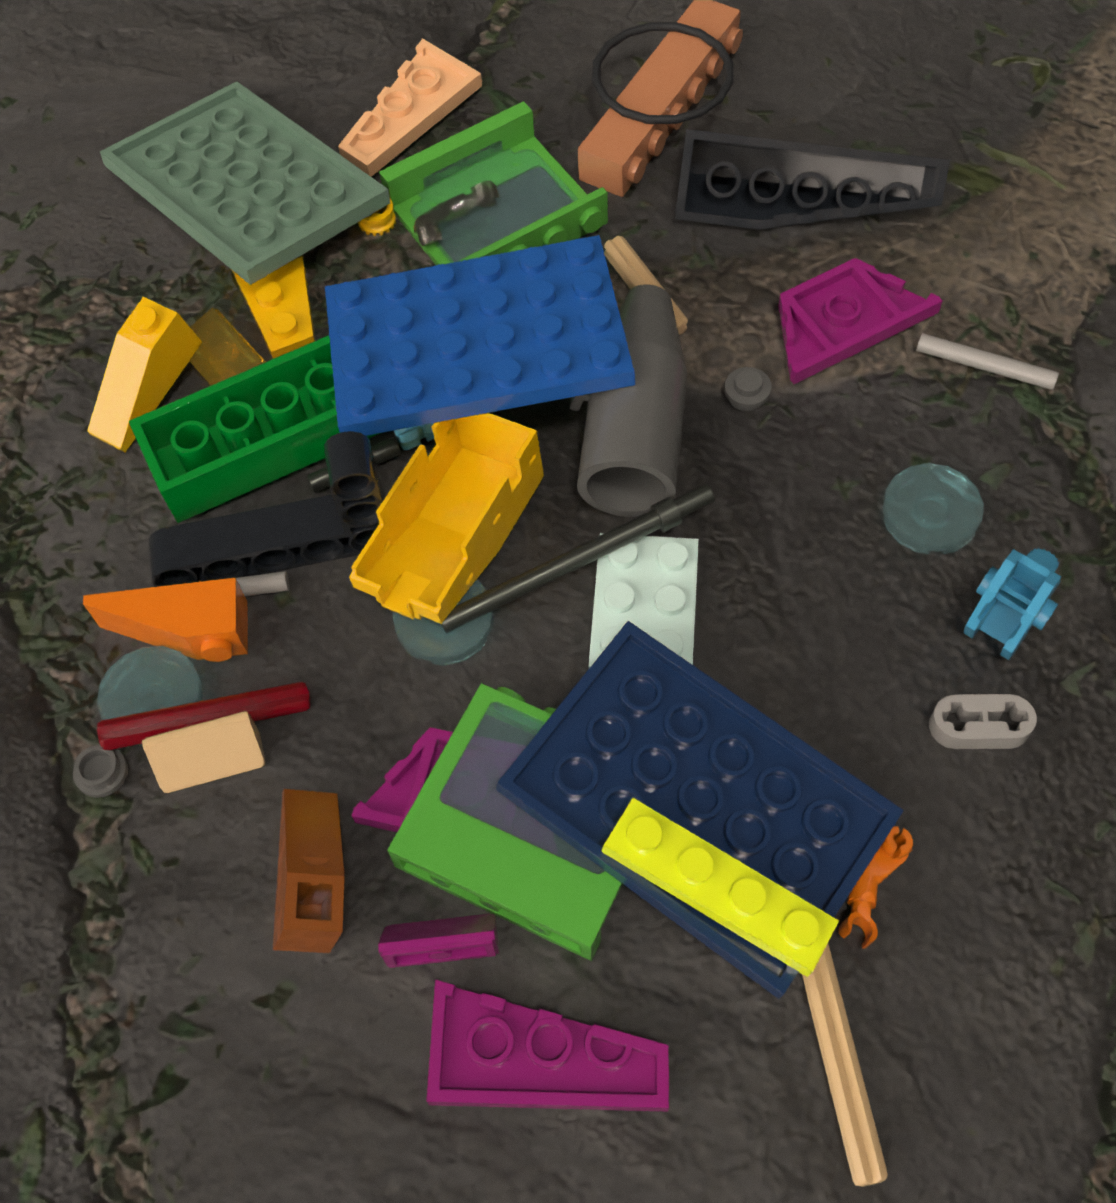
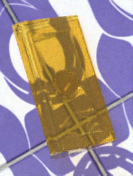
(222, 349)

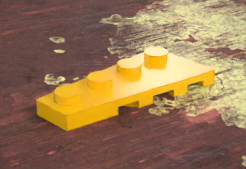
(281, 307)

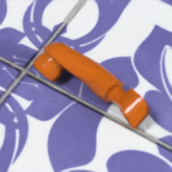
(864, 894)

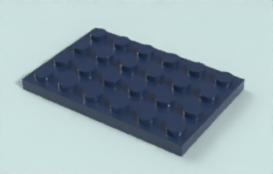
(712, 764)

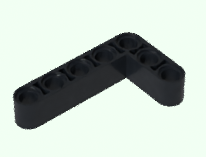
(280, 534)

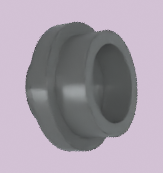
(747, 388)
(100, 771)

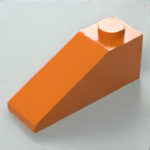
(195, 618)

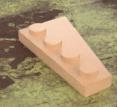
(415, 102)

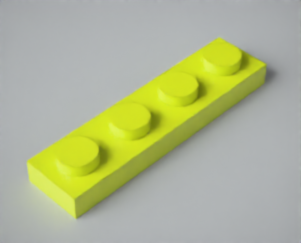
(720, 887)

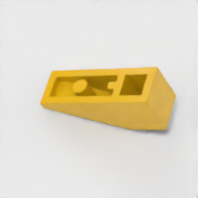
(140, 370)

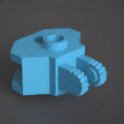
(1016, 598)

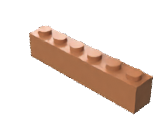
(666, 84)

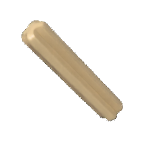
(635, 272)

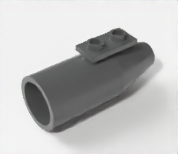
(637, 429)

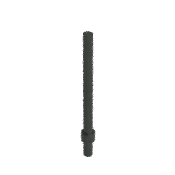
(663, 516)

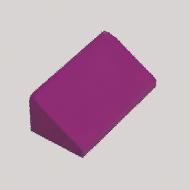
(439, 940)

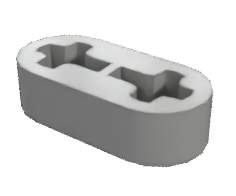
(982, 724)

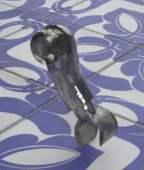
(460, 205)

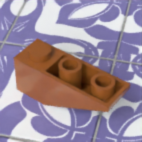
(309, 873)

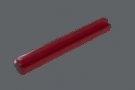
(259, 704)

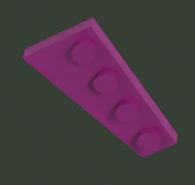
(529, 1058)

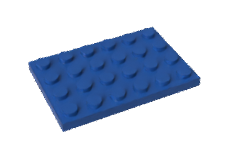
(475, 337)

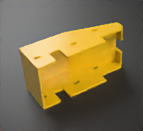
(449, 515)

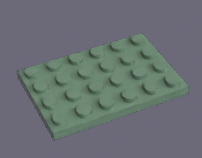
(245, 181)

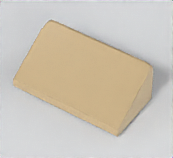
(205, 752)

